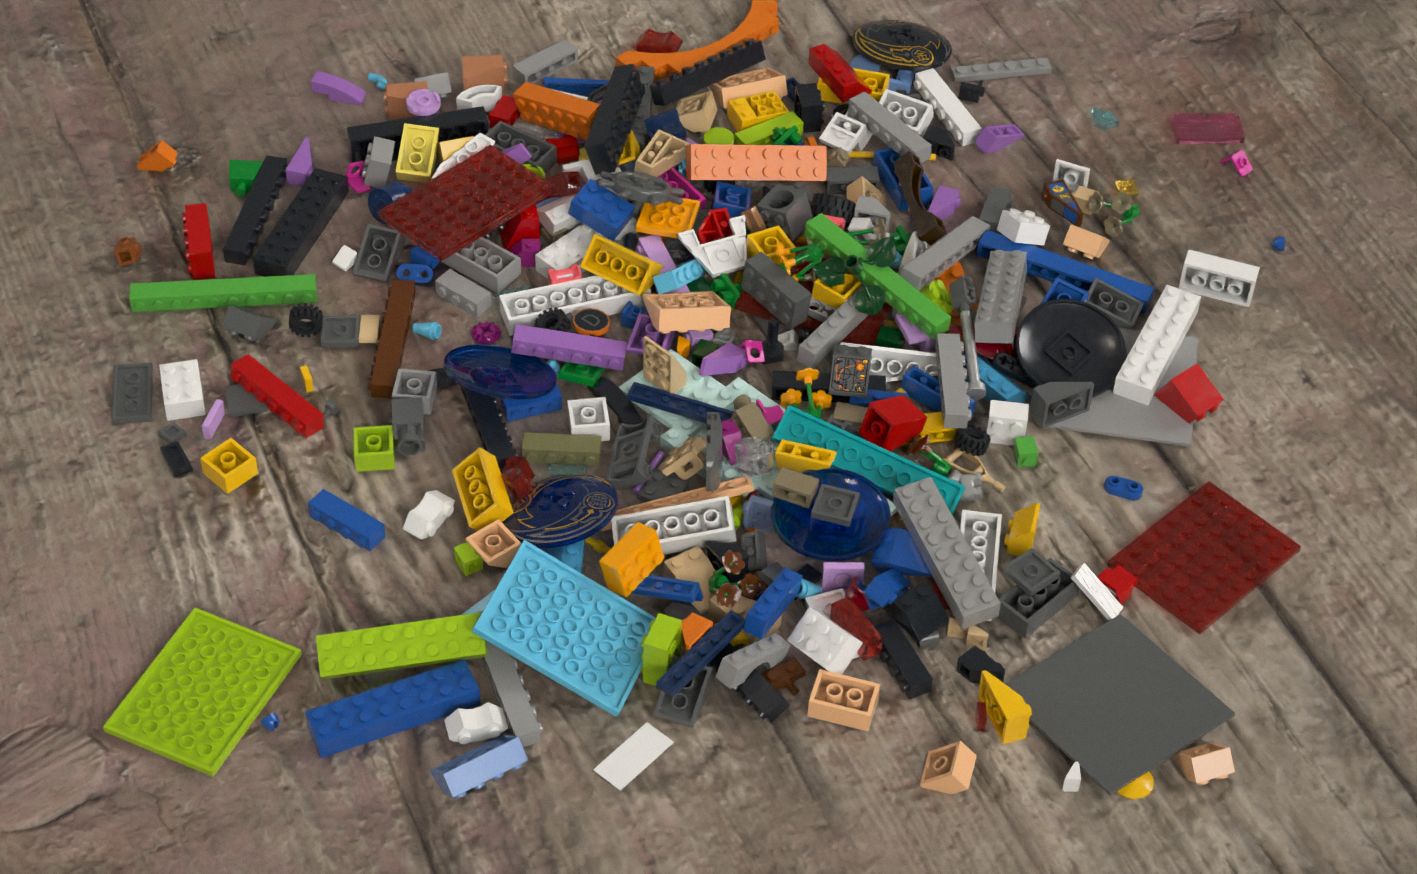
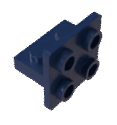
(667, 122)

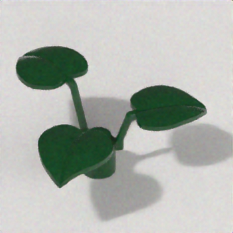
(833, 269)

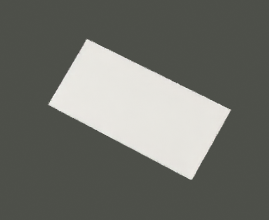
(633, 756)

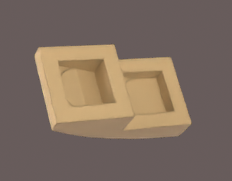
(369, 328)
(972, 634)

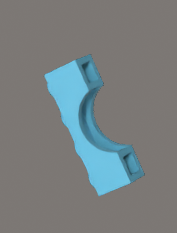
(679, 276)

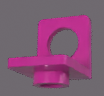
(1240, 162)
(355, 180)
(750, 345)
(772, 414)

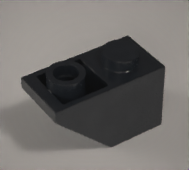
(941, 142)
(974, 662)

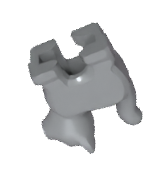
(970, 481)

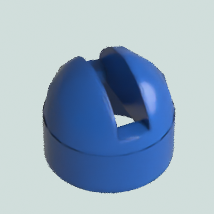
(1279, 243)
(270, 721)

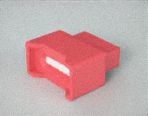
(564, 275)

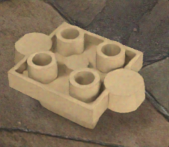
(679, 458)

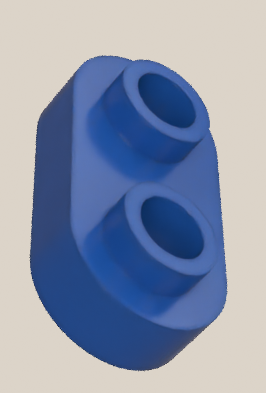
(415, 273)
(1123, 488)

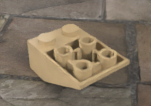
(662, 368)

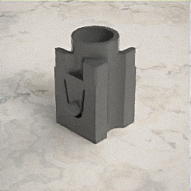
(408, 425)

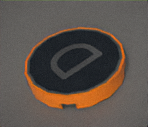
(591, 322)

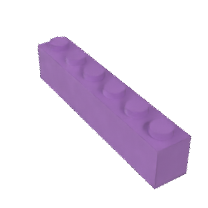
(569, 347)

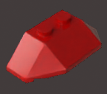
(715, 227)

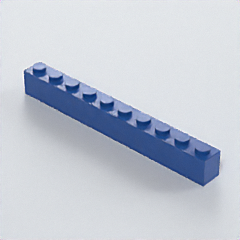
(1052, 265)

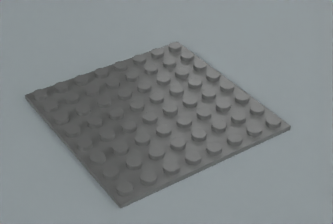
(1118, 703)

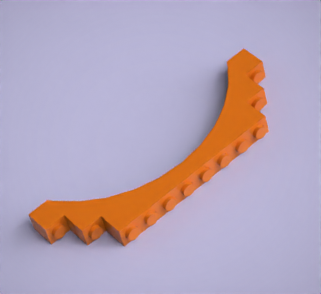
(758, 24)

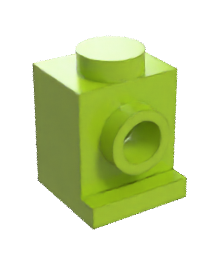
(467, 559)

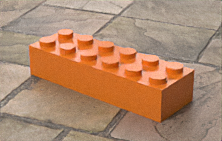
(555, 110)

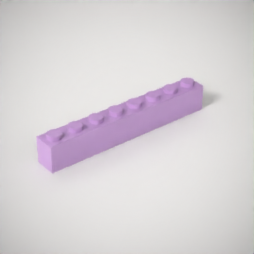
(653, 248)

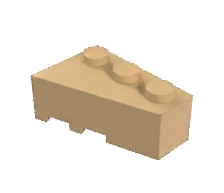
(661, 154)
(741, 608)

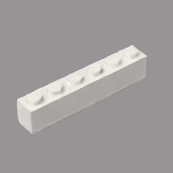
(947, 107)

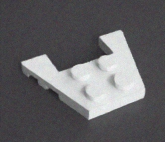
(720, 255)

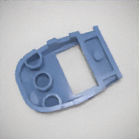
(903, 80)

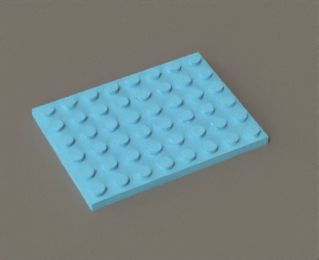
(566, 627)

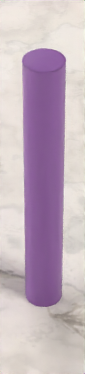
(654, 463)

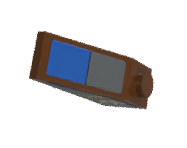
(1060, 200)

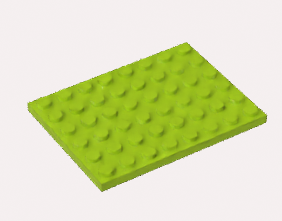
(203, 691)

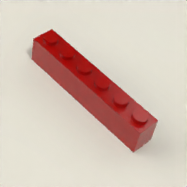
(277, 396)

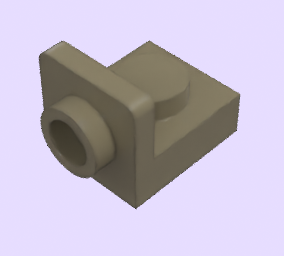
(554, 236)

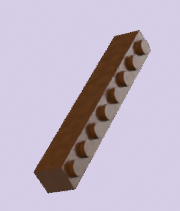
(393, 338)

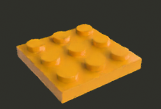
(668, 218)

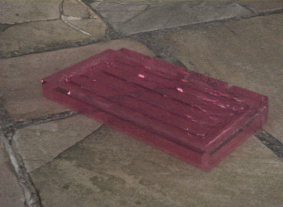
(1207, 129)

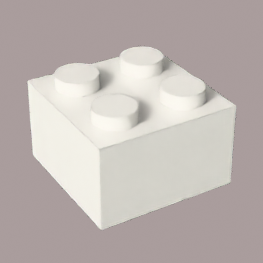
(1023, 227)
(589, 417)
(1006, 421)

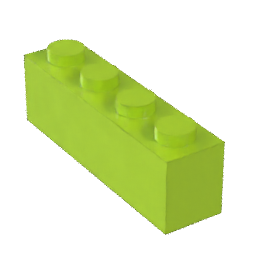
(762, 133)

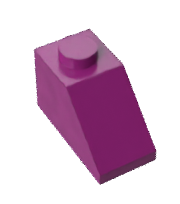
(526, 251)
(730, 436)

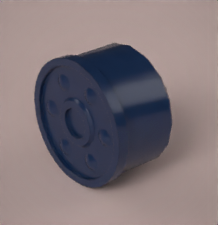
(383, 197)

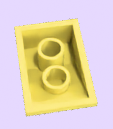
(417, 153)

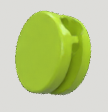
(719, 136)

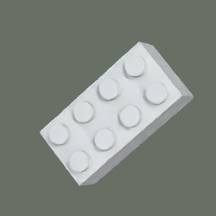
(1219, 278)

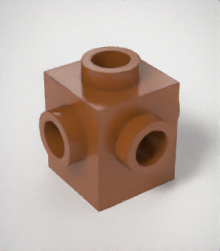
(127, 251)

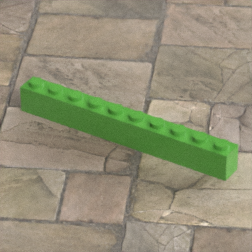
(897, 291)
(223, 293)

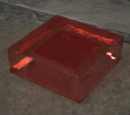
(981, 716)

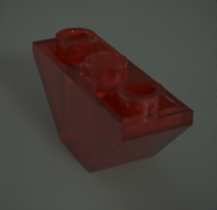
(566, 183)

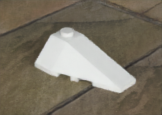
(472, 147)

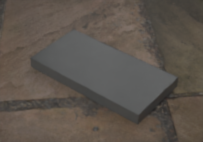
(132, 393)

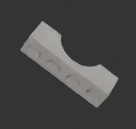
(738, 665)

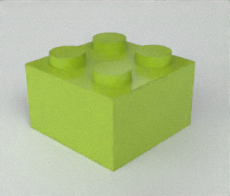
(374, 448)

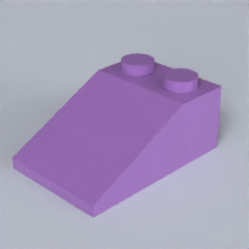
(644, 327)

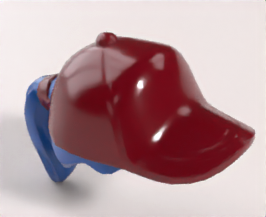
(861, 599)

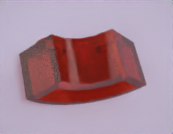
(658, 42)
(518, 477)

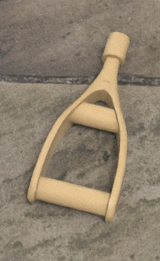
(980, 468)

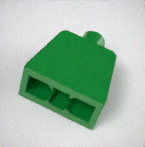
(242, 175)

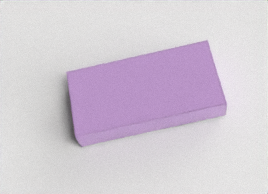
(213, 419)

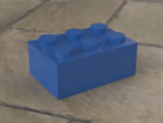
(601, 210)

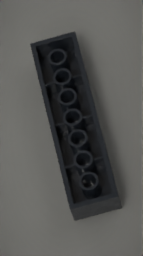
(614, 119)
(450, 124)
(301, 224)

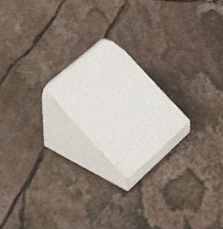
(345, 258)
(789, 340)
(1072, 779)

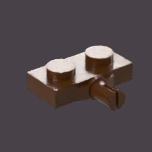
(785, 675)

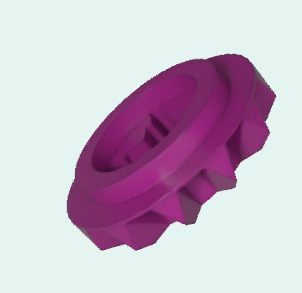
(488, 337)

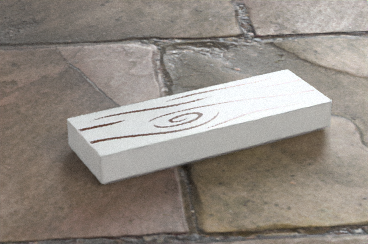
(1096, 592)

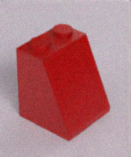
(522, 226)
(1190, 395)
(892, 422)

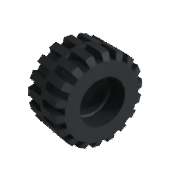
(833, 206)

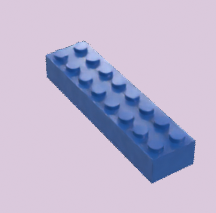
(392, 708)

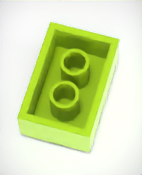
(660, 646)

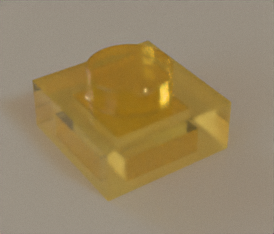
(1127, 186)

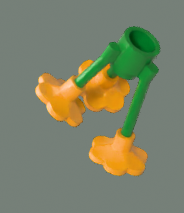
(813, 253)
(817, 401)

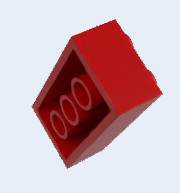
(198, 241)

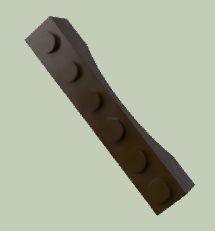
(910, 171)

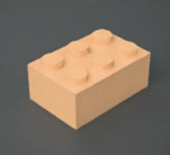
(843, 700)

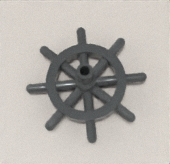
(641, 189)

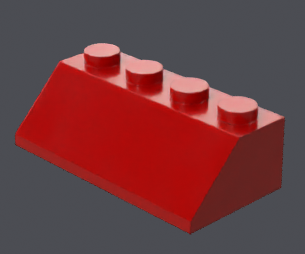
(836, 73)

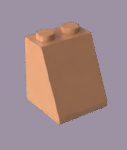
(484, 71)
(396, 99)

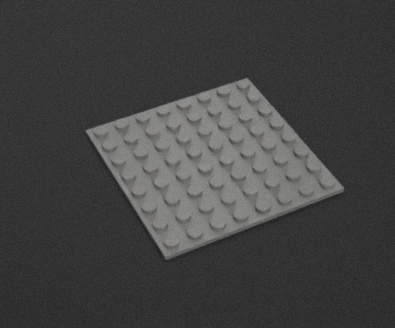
(1126, 418)

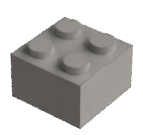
(378, 162)
(416, 384)

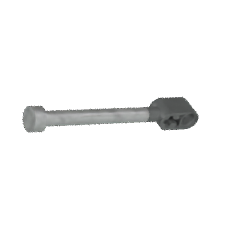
(962, 297)

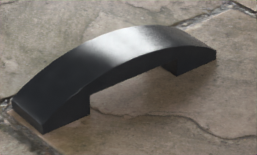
(616, 401)

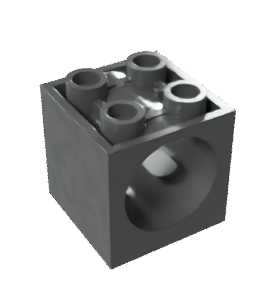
(785, 208)

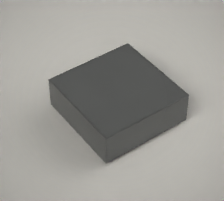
(172, 433)

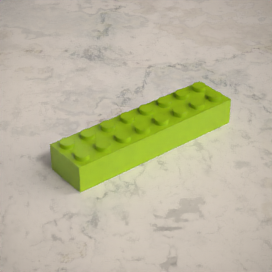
(400, 646)

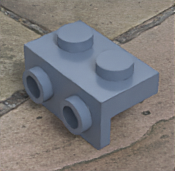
(757, 514)

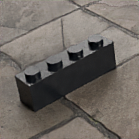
(903, 661)

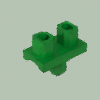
(791, 135)
(901, 238)
(727, 290)

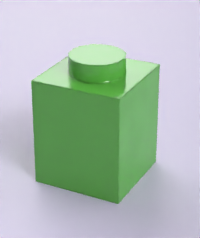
(1025, 451)

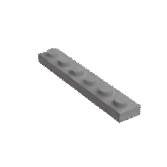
(1000, 70)

